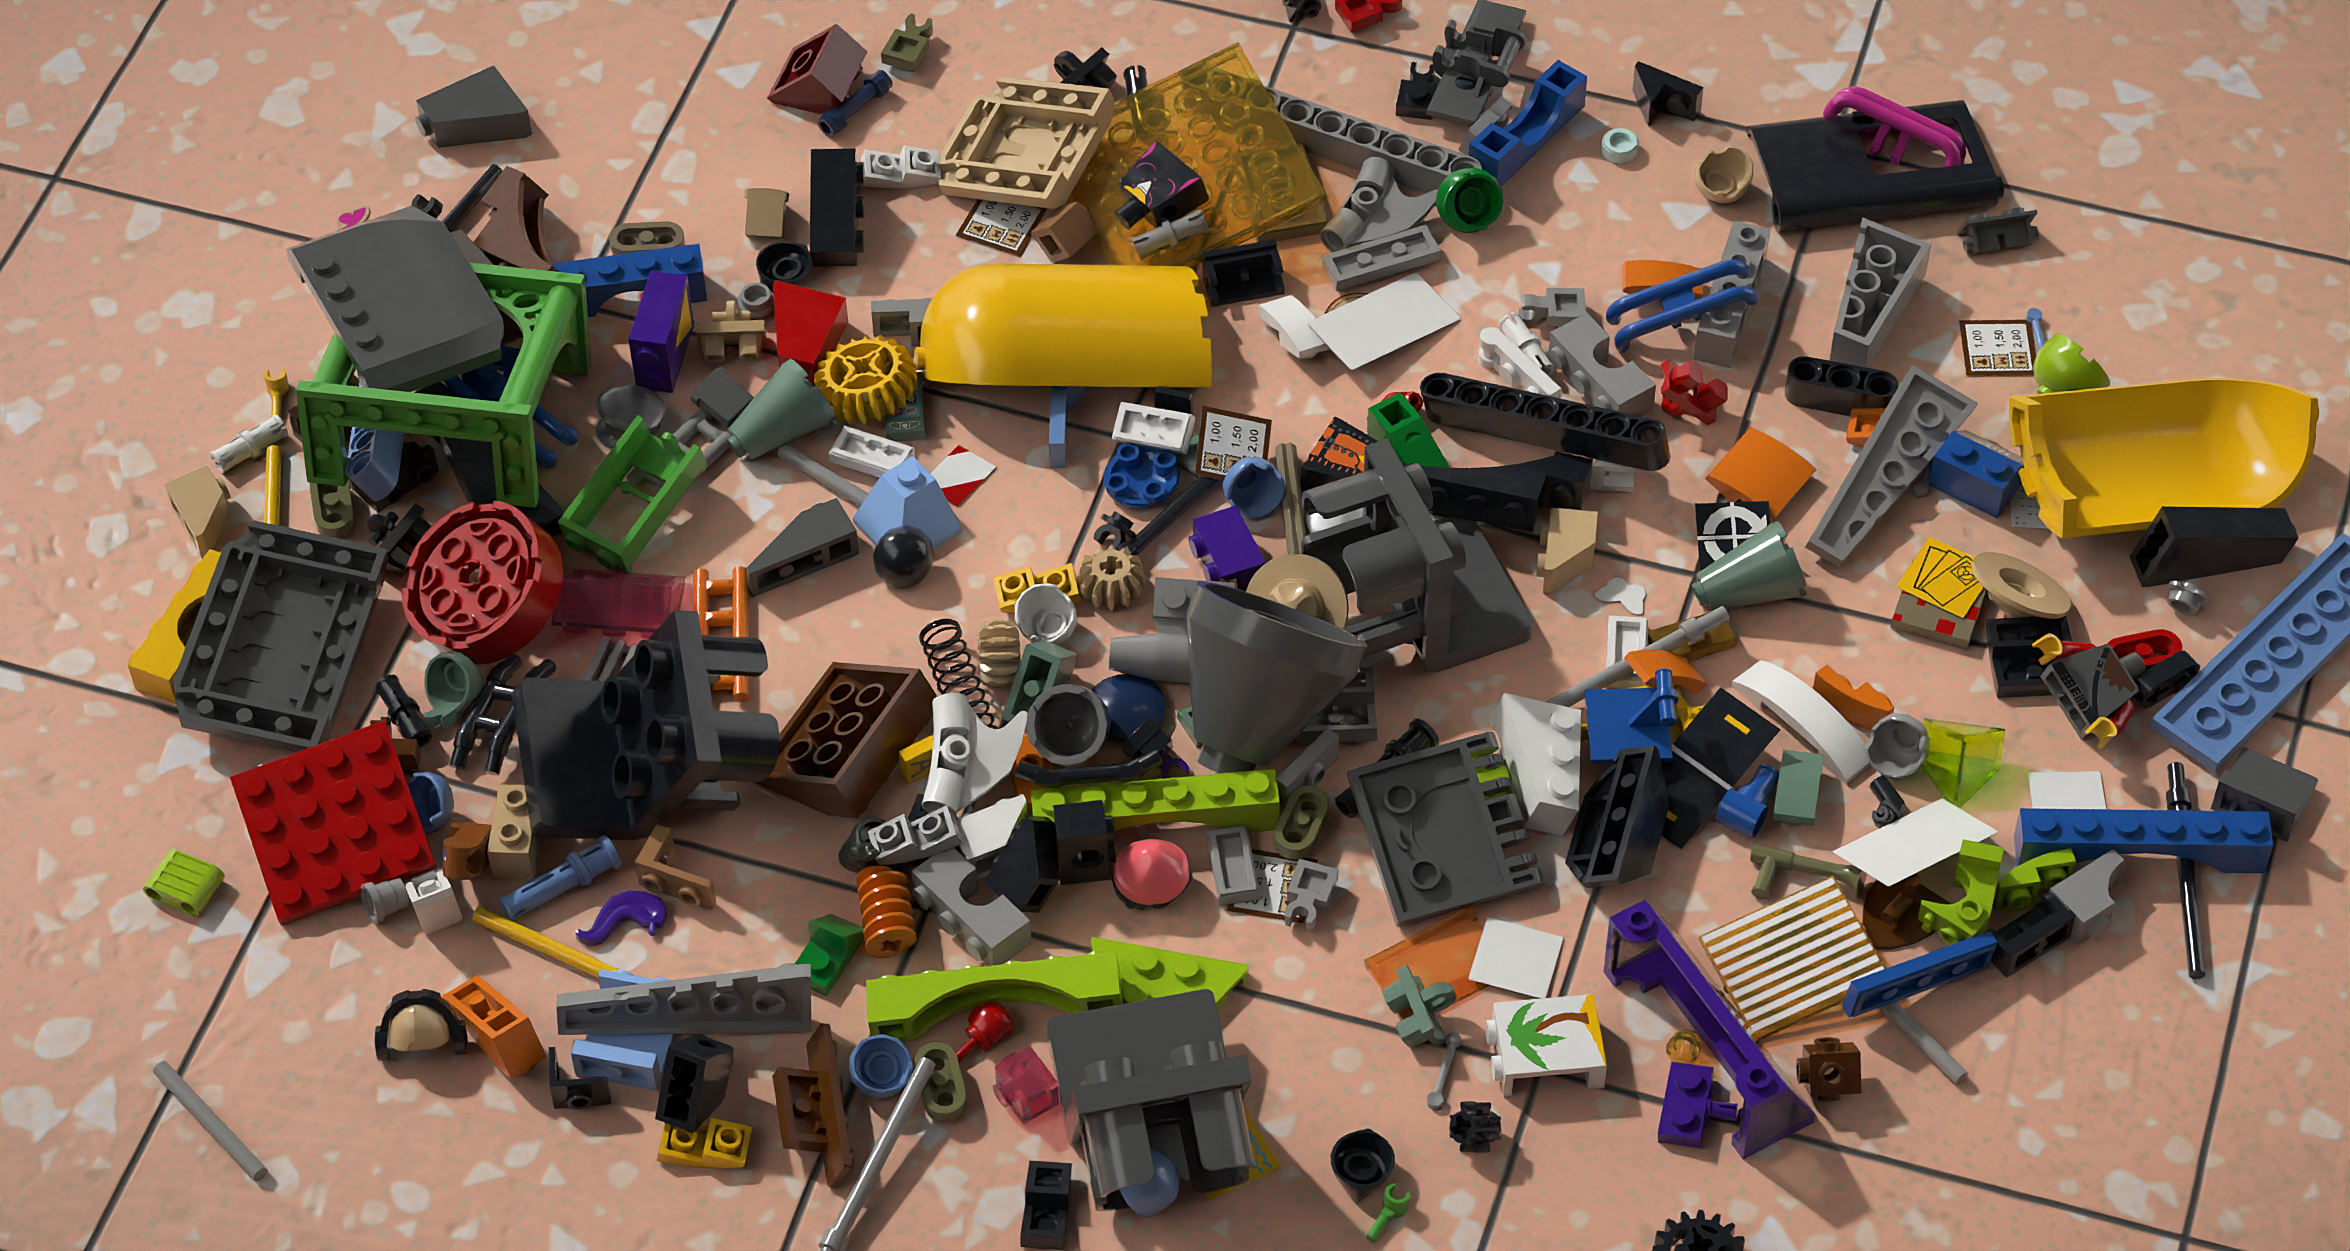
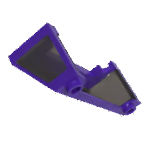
(1653, 954)

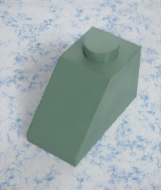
(1040, 668)

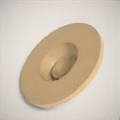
(1303, 585)
(2020, 587)

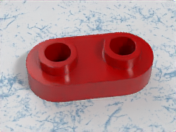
(2148, 644)

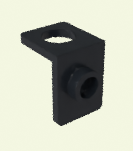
(576, 1092)

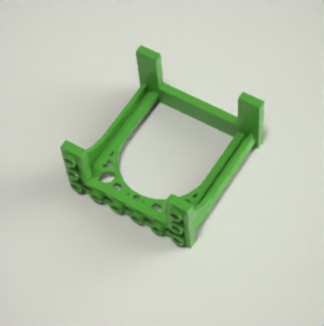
(551, 342)

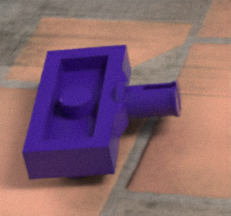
(1690, 1105)

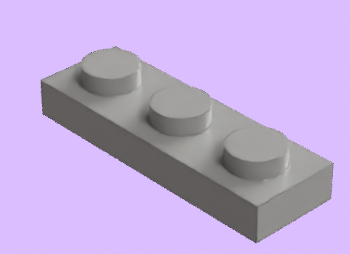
(1381, 257)

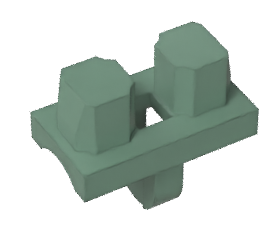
(1425, 1004)

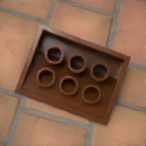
(850, 736)

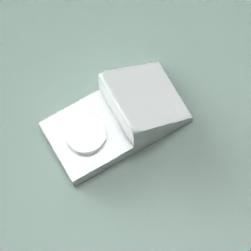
(433, 900)

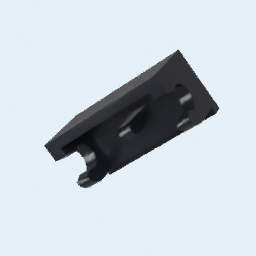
(1242, 273)
(2032, 935)

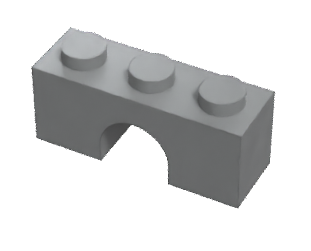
(1580, 350)
(989, 931)

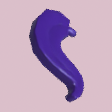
(629, 905)

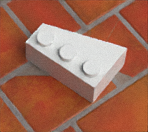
(1543, 759)

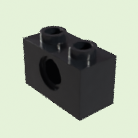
(1083, 842)

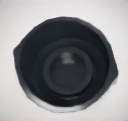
(784, 262)
(1362, 1162)

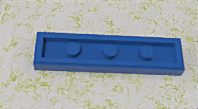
(1919, 974)

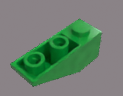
(1406, 432)

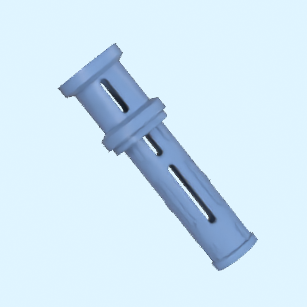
(577, 870)

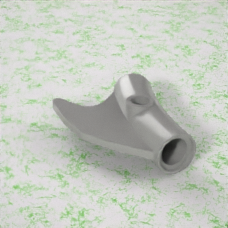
(1375, 208)

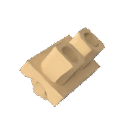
(731, 329)

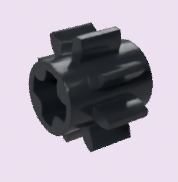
(1475, 1126)

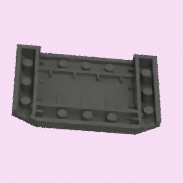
(401, 300)
(278, 636)

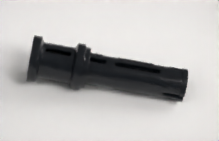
(1417, 738)

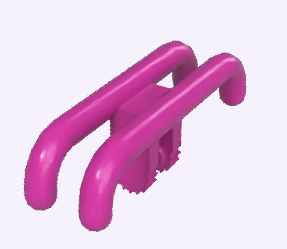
(1900, 118)

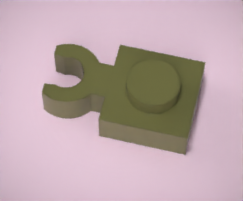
(908, 47)

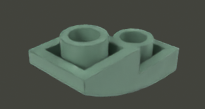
(1798, 787)

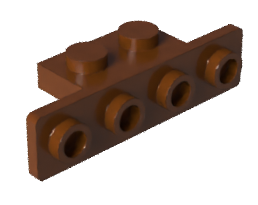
(812, 1107)

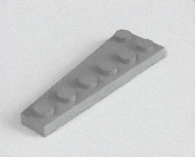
(1896, 452)

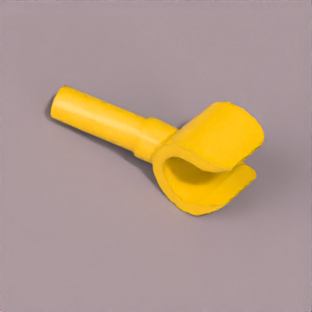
(276, 388)

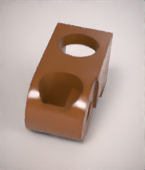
(466, 850)

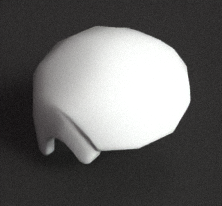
(1045, 614)

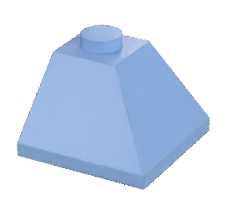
(909, 498)

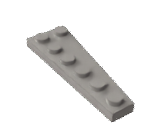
(719, 1003)

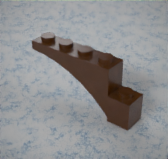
(516, 223)

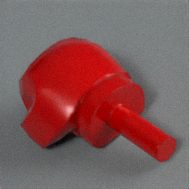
(986, 1027)

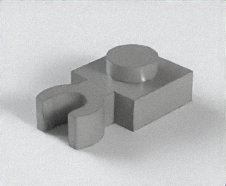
(1495, 114)
(1310, 890)

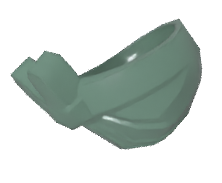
(451, 687)

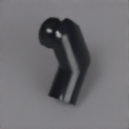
(1891, 804)

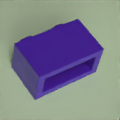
(1225, 547)

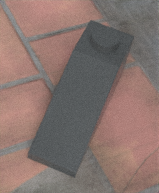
(808, 544)

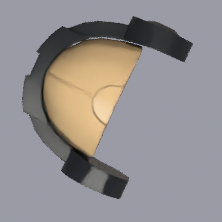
(419, 1023)

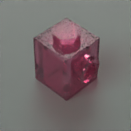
(1025, 1085)

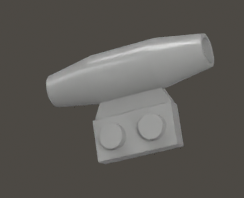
(1163, 654)

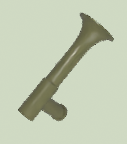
(1775, 858)

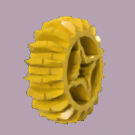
(858, 382)

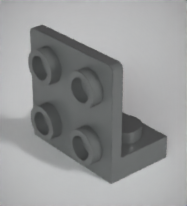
(2265, 786)

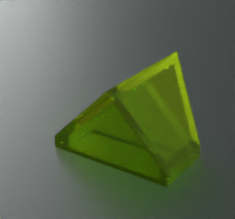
(1962, 757)

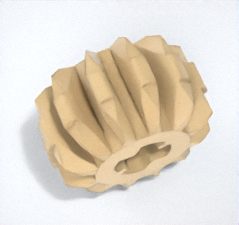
(1111, 577)
(998, 652)

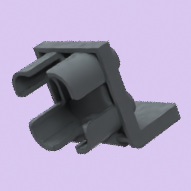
(1435, 574)
(1149, 1070)

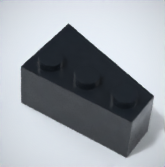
(836, 207)

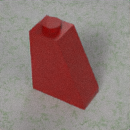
(807, 325)

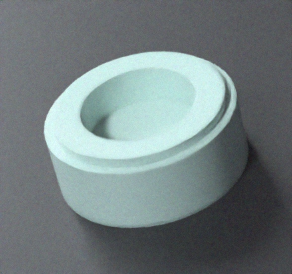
(1620, 145)

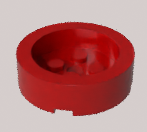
(515, 587)

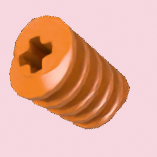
(885, 911)

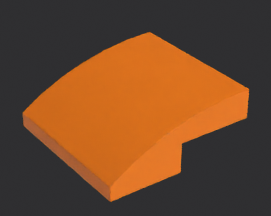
(1761, 471)

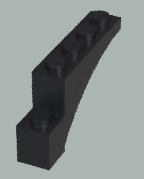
(1511, 493)

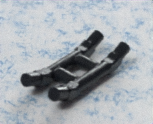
(502, 727)
(1120, 772)

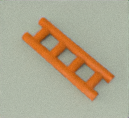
(736, 617)

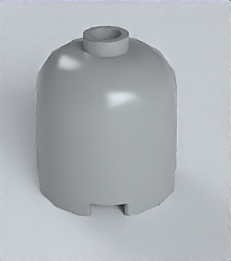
(1049, 726)

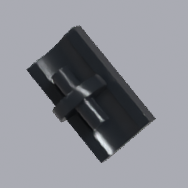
(410, 529)

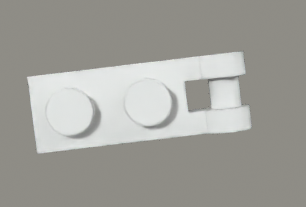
(1513, 365)

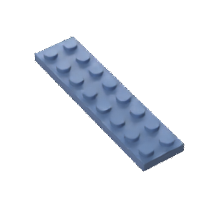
(2263, 663)

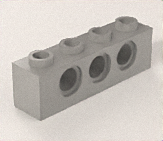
(1722, 328)

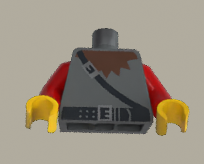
(2091, 685)

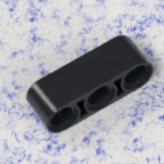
(1837, 386)

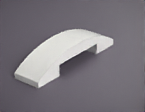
(1808, 715)

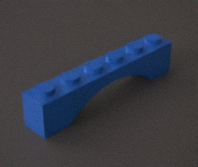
(2216, 838)

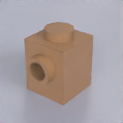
(1065, 231)

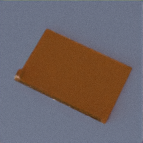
(1435, 955)

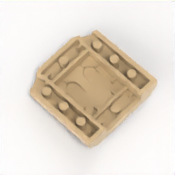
(1025, 142)

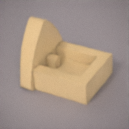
(765, 212)

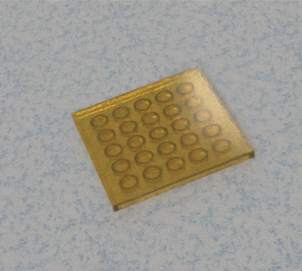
(1227, 133)

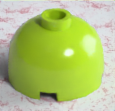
(2063, 368)

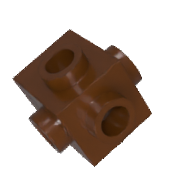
(1830, 1069)

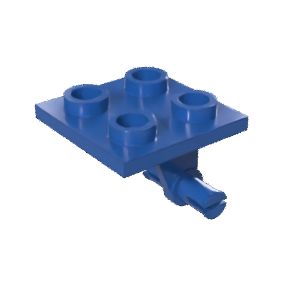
(1631, 718)

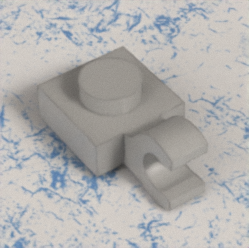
(1557, 305)

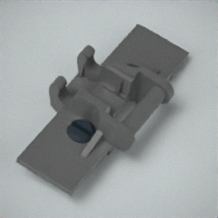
(1465, 60)

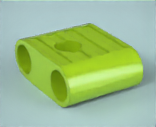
(184, 882)

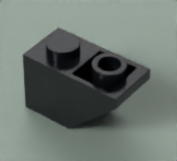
(1028, 865)

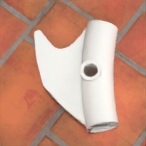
(967, 754)

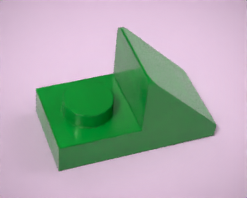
(829, 950)

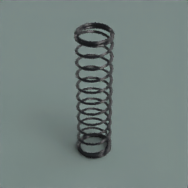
(956, 638)

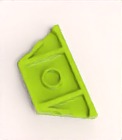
(1161, 972)

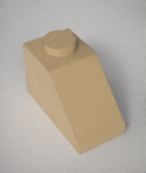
(200, 507)

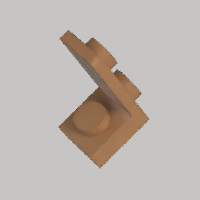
(658, 875)

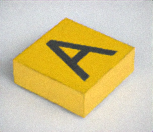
(916, 760)

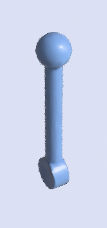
(2034, 317)

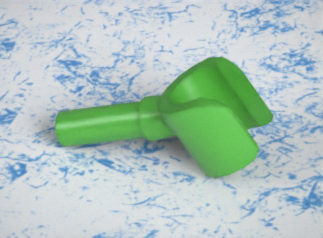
(1391, 1208)

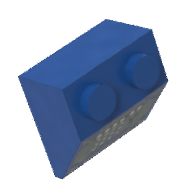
(1976, 472)

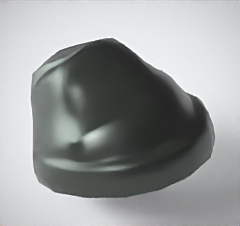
(858, 851)

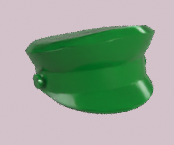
(1469, 200)

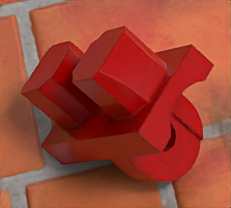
(1688, 377)

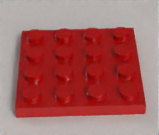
(332, 822)

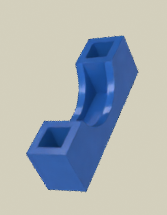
(1552, 104)
(630, 271)

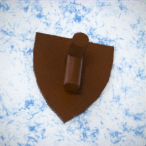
(1894, 910)

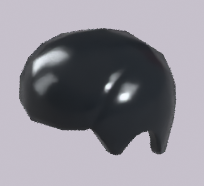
(903, 556)

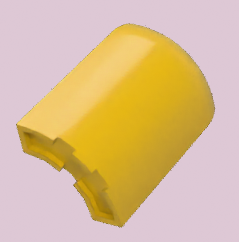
(1067, 327)
(2125, 451)

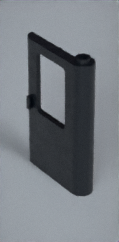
(1826, 179)

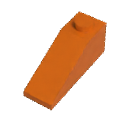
(497, 1026)

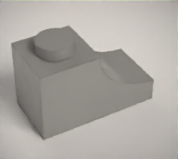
(2089, 897)

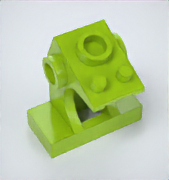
(1978, 876)

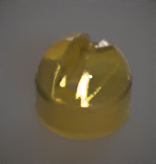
(1676, 1044)

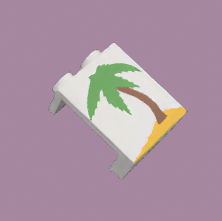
(1546, 1040)

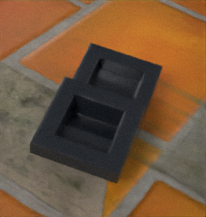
(1046, 1205)

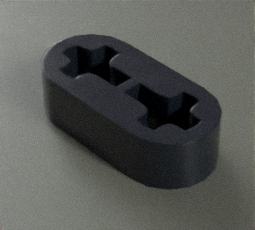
(2165, 678)

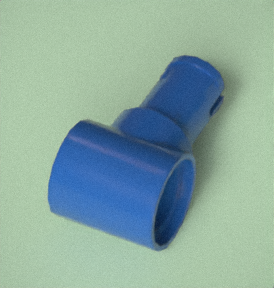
(1747, 808)

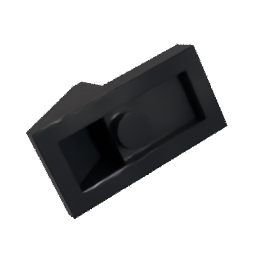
(1662, 90)

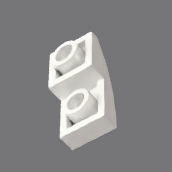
(908, 170)
(1291, 321)

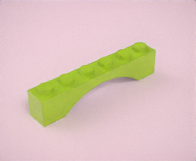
(1210, 799)
(914, 1003)

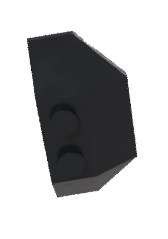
(1620, 821)

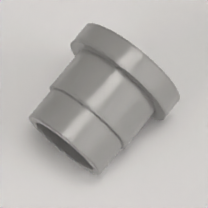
(384, 898)

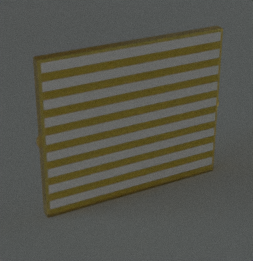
(1792, 957)

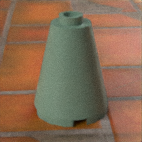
(780, 413)
(1752, 573)

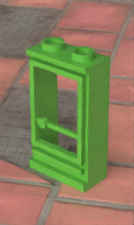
(656, 457)

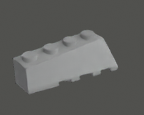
(1877, 290)

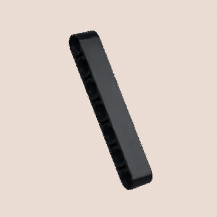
(1546, 421)

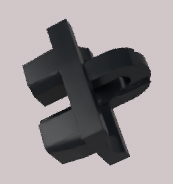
(1093, 70)

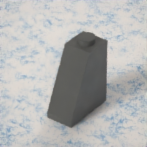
(473, 111)

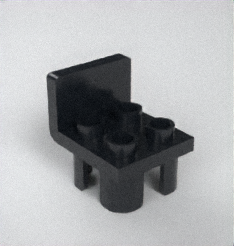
(644, 740)

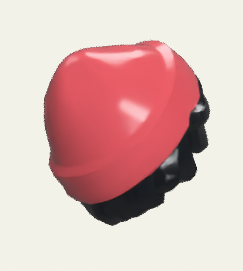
(1151, 874)

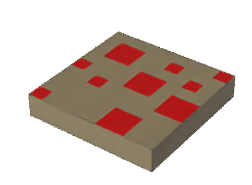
(1935, 623)

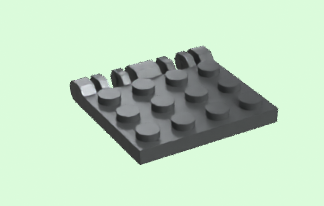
(1438, 832)

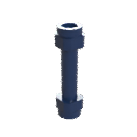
(834, 119)

